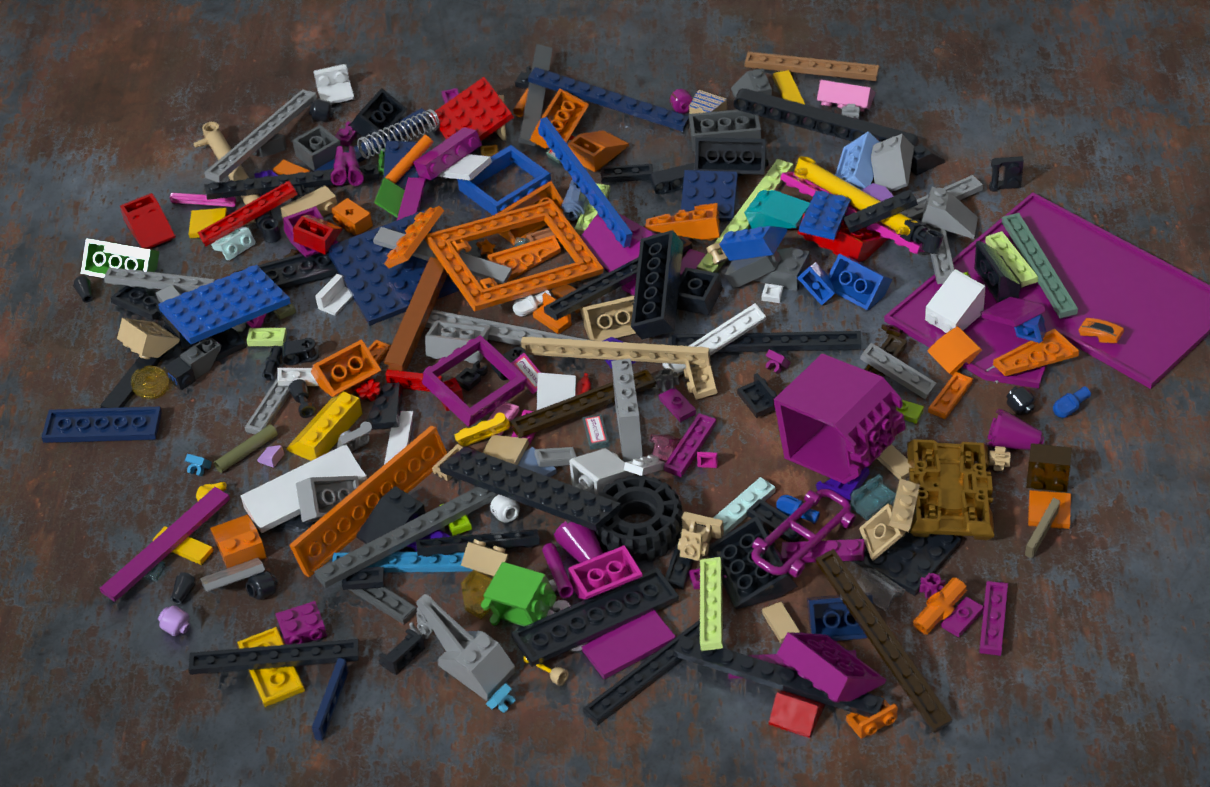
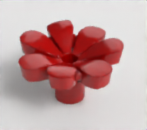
(369, 390)

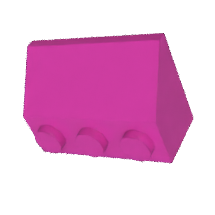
(603, 573)

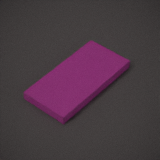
(628, 644)

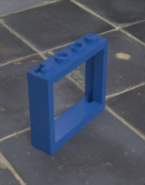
(499, 162)

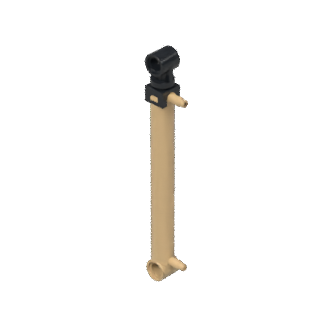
(220, 147)

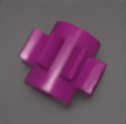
(931, 584)

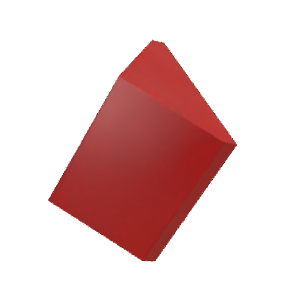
(795, 713)

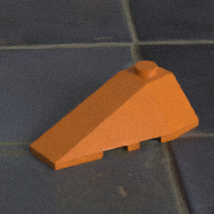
(697, 224)

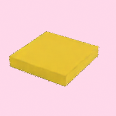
(203, 218)

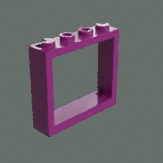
(488, 404)

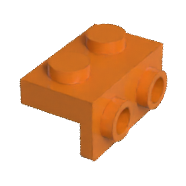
(868, 726)

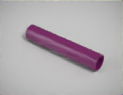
(557, 570)

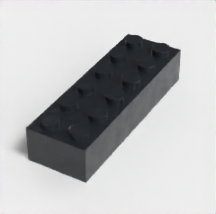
(657, 285)

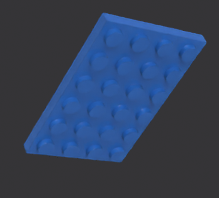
(223, 304)

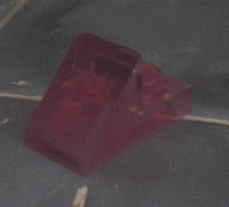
(663, 445)

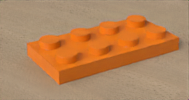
(414, 236)

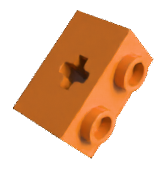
(352, 217)

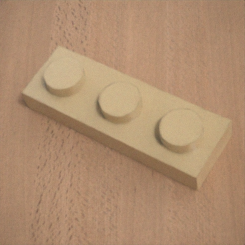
(904, 505)

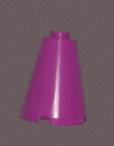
(1012, 432)
(578, 541)

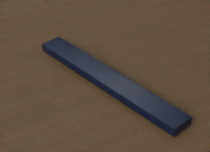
(330, 165)

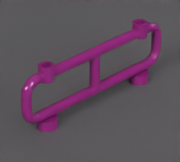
(794, 565)

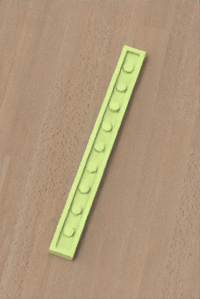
(770, 182)

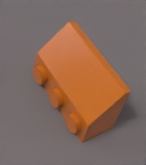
(345, 368)

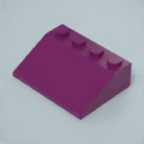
(606, 247)
(828, 666)

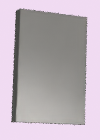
(232, 574)

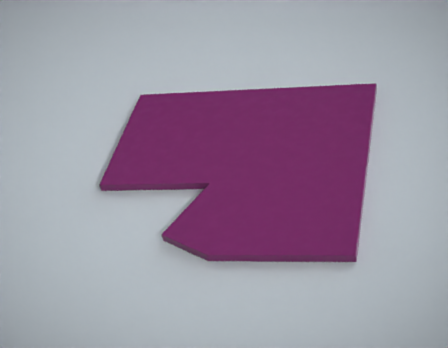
(1108, 280)

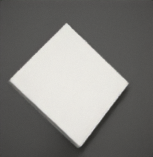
(554, 388)

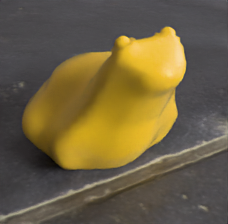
(203, 490)

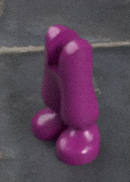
(349, 162)

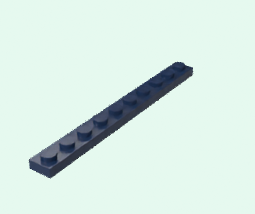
(609, 99)

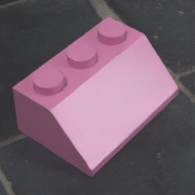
(844, 94)

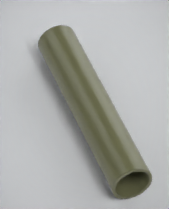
(245, 448)

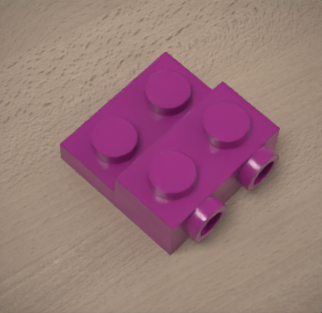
(301, 624)

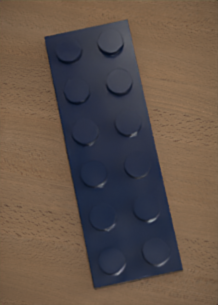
(102, 424)

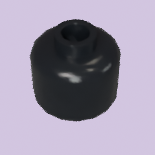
(321, 110)
(1020, 400)
(261, 585)

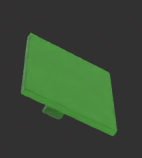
(389, 197)

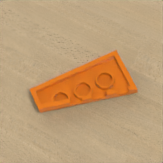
(1035, 354)

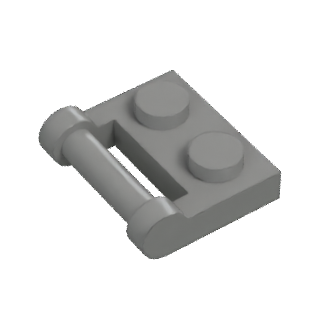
(355, 438)

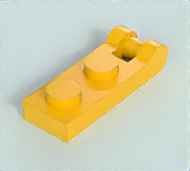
(482, 430)

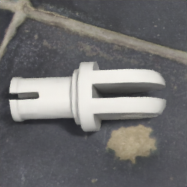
(528, 304)

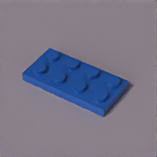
(824, 215)

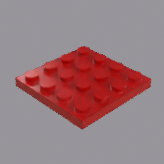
(474, 109)

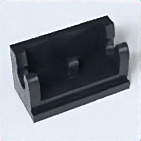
(403, 652)

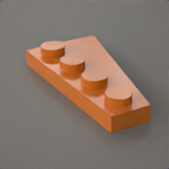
(527, 255)

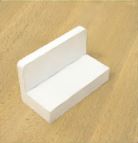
(333, 296)

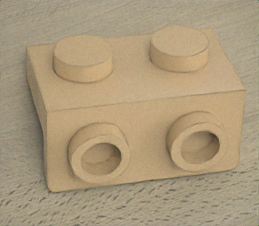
(701, 380)

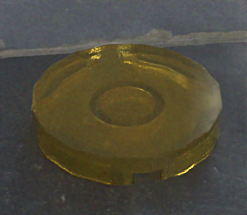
(149, 382)

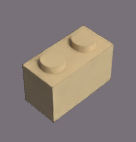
(483, 558)

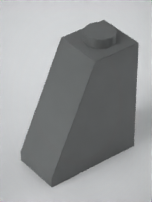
(749, 269)

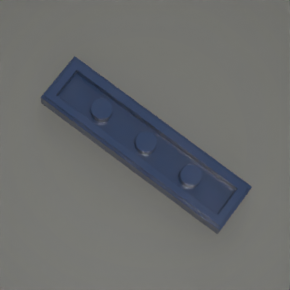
(330, 699)

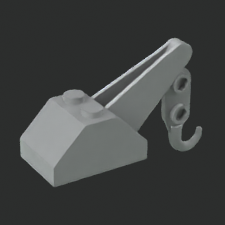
(469, 655)

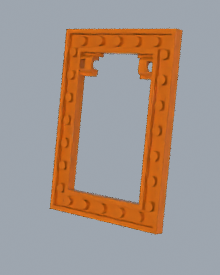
(449, 242)

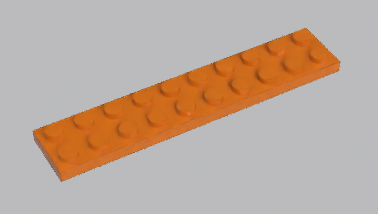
(345, 520)

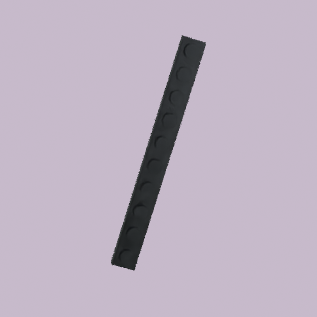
(266, 183)
(598, 287)
(783, 341)
(770, 675)

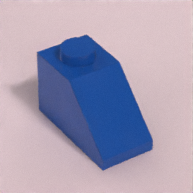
(817, 283)
(1032, 329)

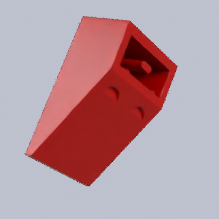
(147, 221)

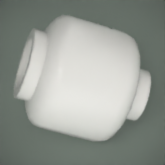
(504, 508)

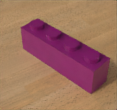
(447, 153)

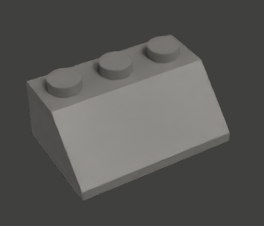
(447, 336)

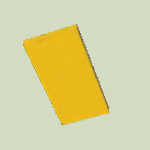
(272, 683)

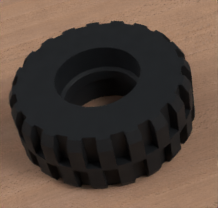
(647, 497)

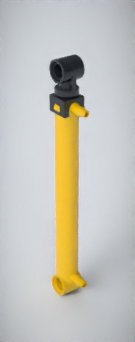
(908, 229)

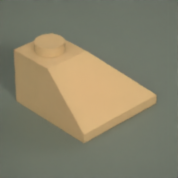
(878, 534)

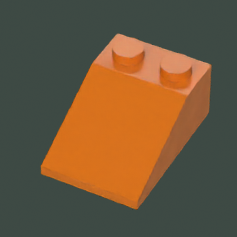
(238, 541)

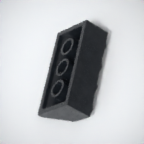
(731, 155)

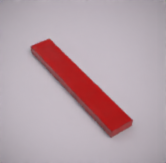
(247, 213)

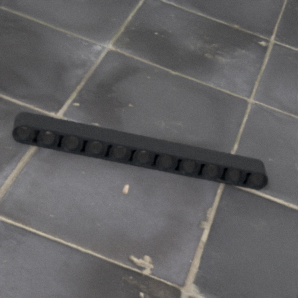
(812, 118)

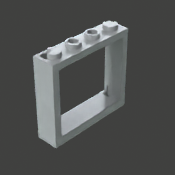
(626, 409)

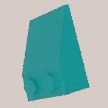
(775, 210)

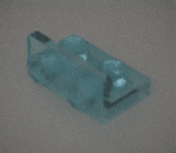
(871, 497)

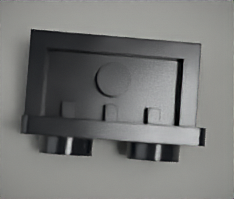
(758, 396)

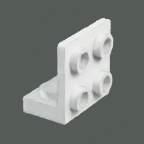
(334, 84)

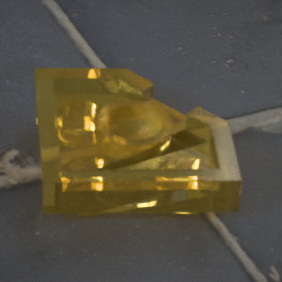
(473, 590)

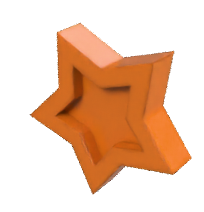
(486, 247)

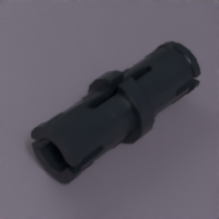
(272, 363)

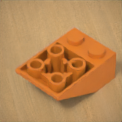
(596, 148)

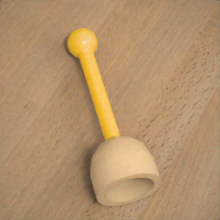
(557, 675)

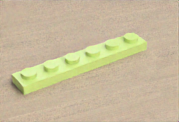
(711, 604)

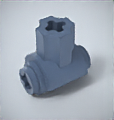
(574, 203)

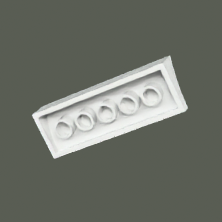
(278, 498)

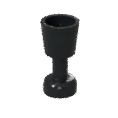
(299, 391)

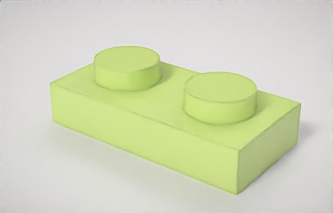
(266, 336)

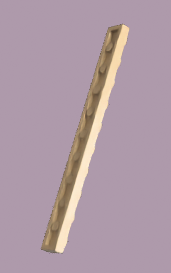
(616, 350)

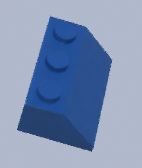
(752, 242)
(858, 282)

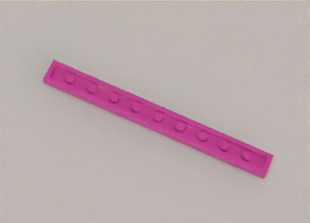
(807, 187)

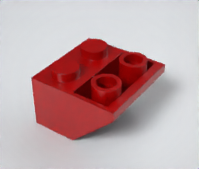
(315, 233)

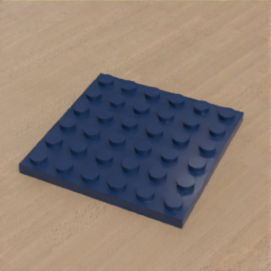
(375, 287)

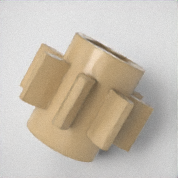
(999, 458)

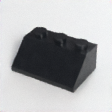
(378, 114)
(995, 273)

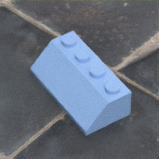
(856, 163)

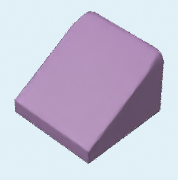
(271, 456)

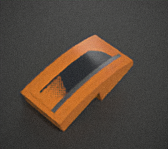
(1106, 331)

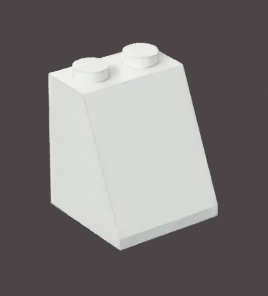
(956, 303)
(597, 470)

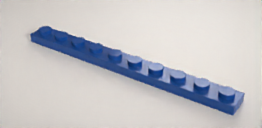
(585, 182)

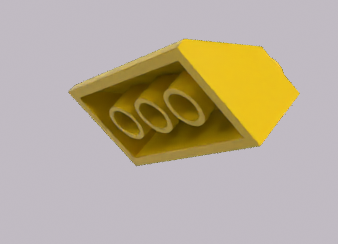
(327, 427)

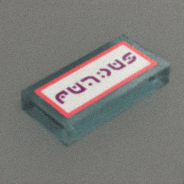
(595, 432)

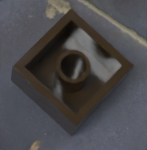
(1049, 467)

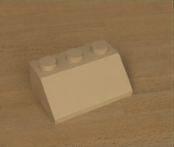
(608, 319)
(146, 338)

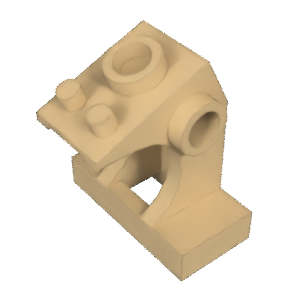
(696, 538)

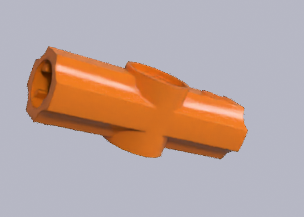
(939, 605)

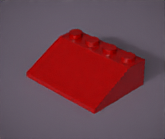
(856, 245)

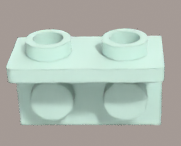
(234, 243)

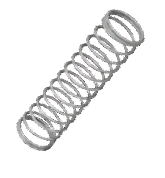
(364, 139)

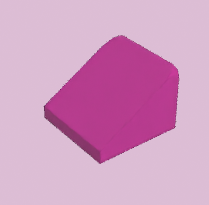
(707, 459)

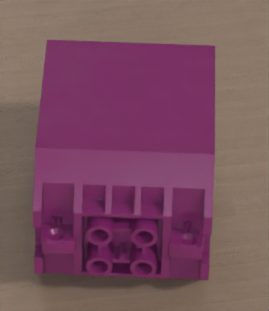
(837, 418)

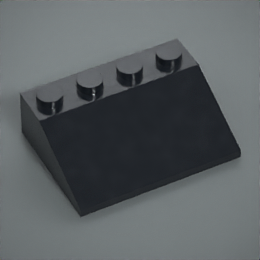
(745, 580)

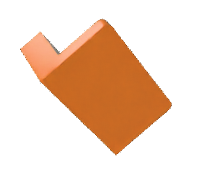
(556, 326)

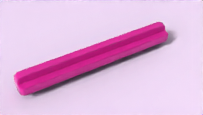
(199, 199)

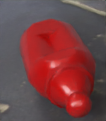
(583, 385)

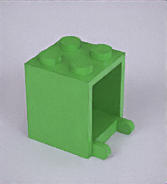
(518, 595)

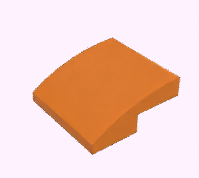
(954, 350)

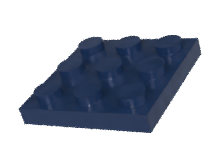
(710, 188)

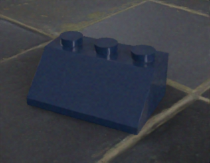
(831, 617)

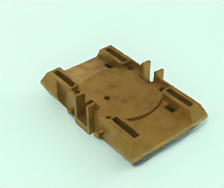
(951, 489)

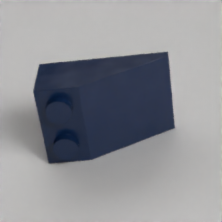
(393, 154)

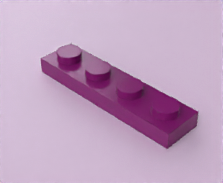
(690, 445)
(846, 549)
(993, 618)

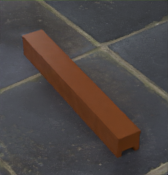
(416, 316)

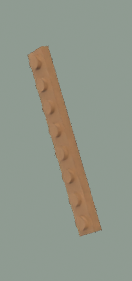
(812, 66)

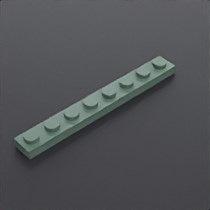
(1040, 265)

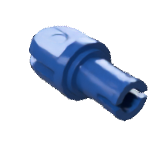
(1070, 402)
(789, 504)

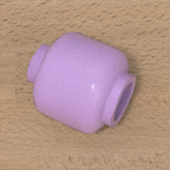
(174, 620)

